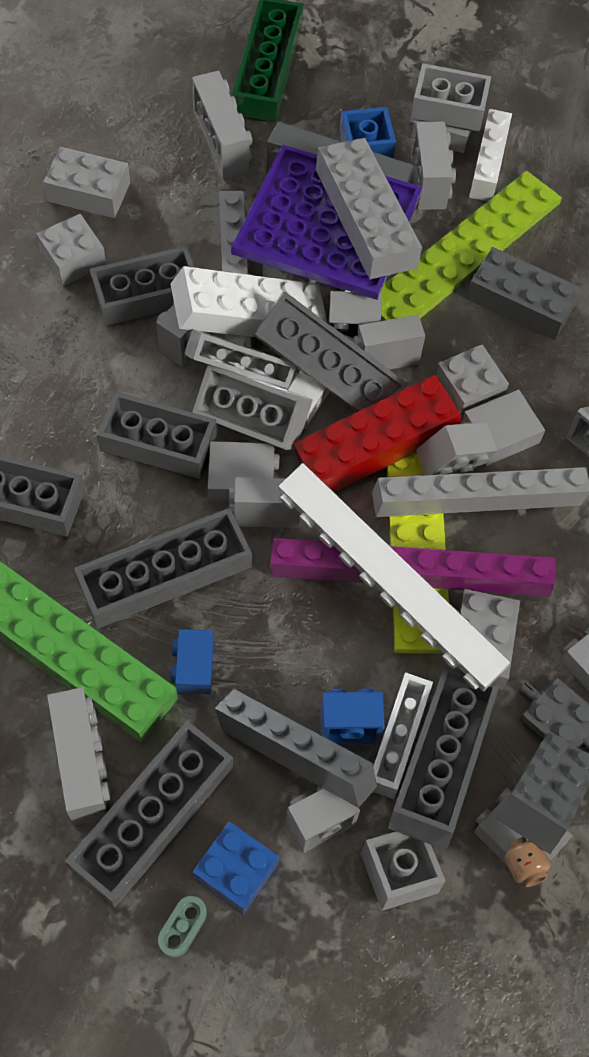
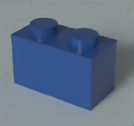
(194, 661)

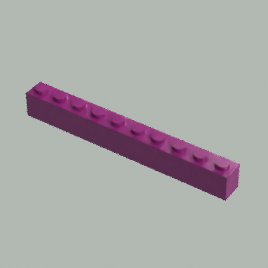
(437, 567)

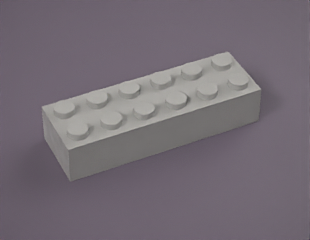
(368, 208)

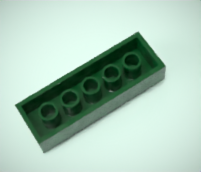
(268, 59)

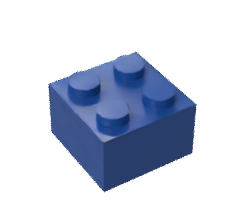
(371, 124)
(352, 716)
(236, 867)

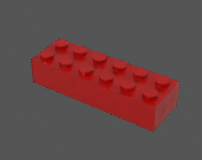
(377, 434)

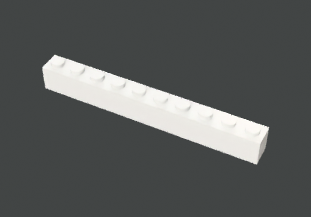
(393, 577)

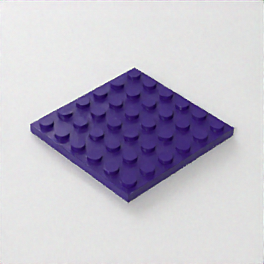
(300, 231)

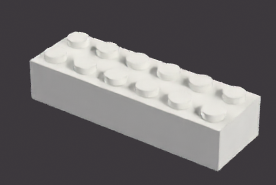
(234, 301)

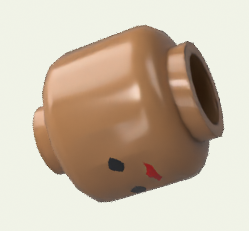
(527, 862)

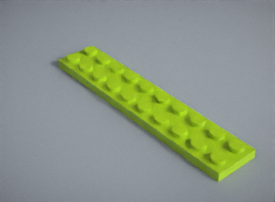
(465, 247)

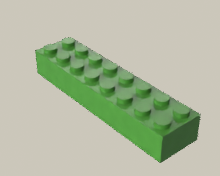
(81, 657)

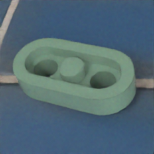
(182, 927)

